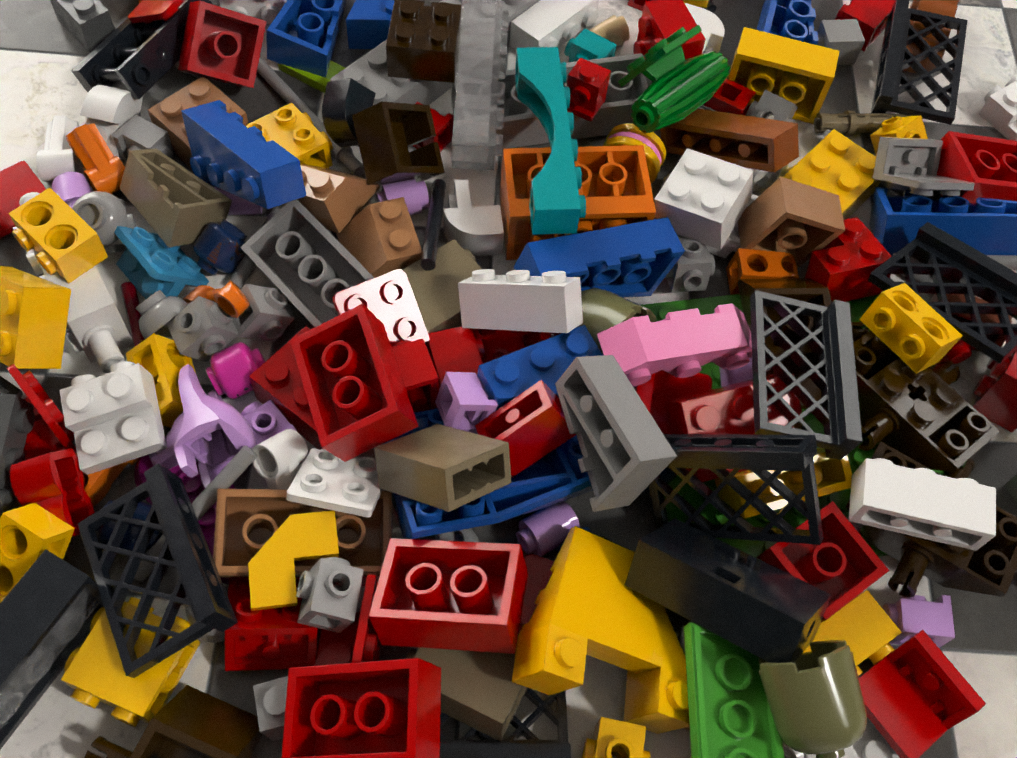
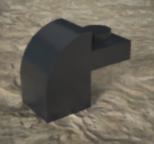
(340, 102)

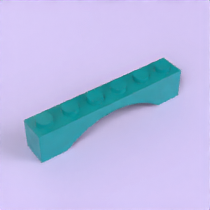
(554, 190)

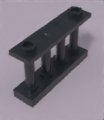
(135, 54)

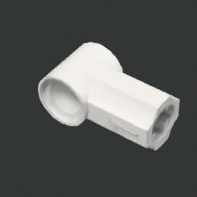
(57, 152)
(280, 458)

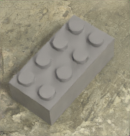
(304, 261)

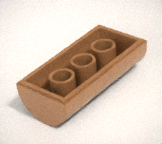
(253, 515)

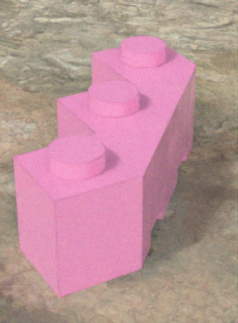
(679, 343)

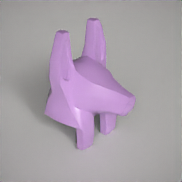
(203, 432)

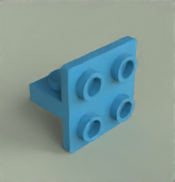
(154, 265)

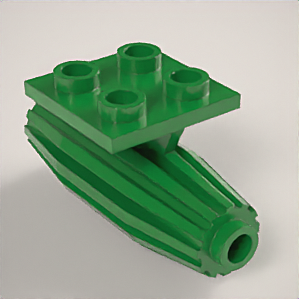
(676, 84)

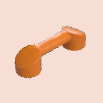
(228, 298)

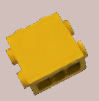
(297, 135)
(99, 676)

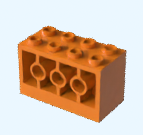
(612, 180)

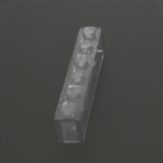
(479, 86)

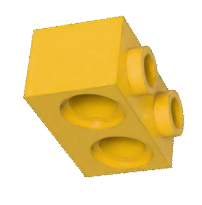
(58, 236)
(910, 327)
(163, 361)
(24, 537)

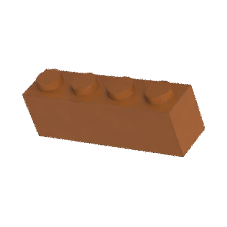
(735, 139)

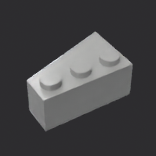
(614, 430)

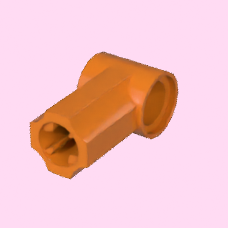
(100, 165)

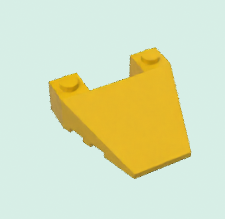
(596, 615)

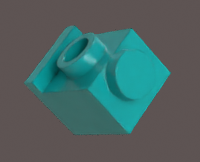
(589, 47)

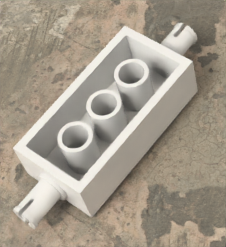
(92, 314)

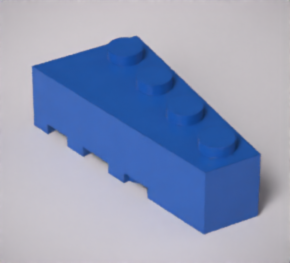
(984, 225)

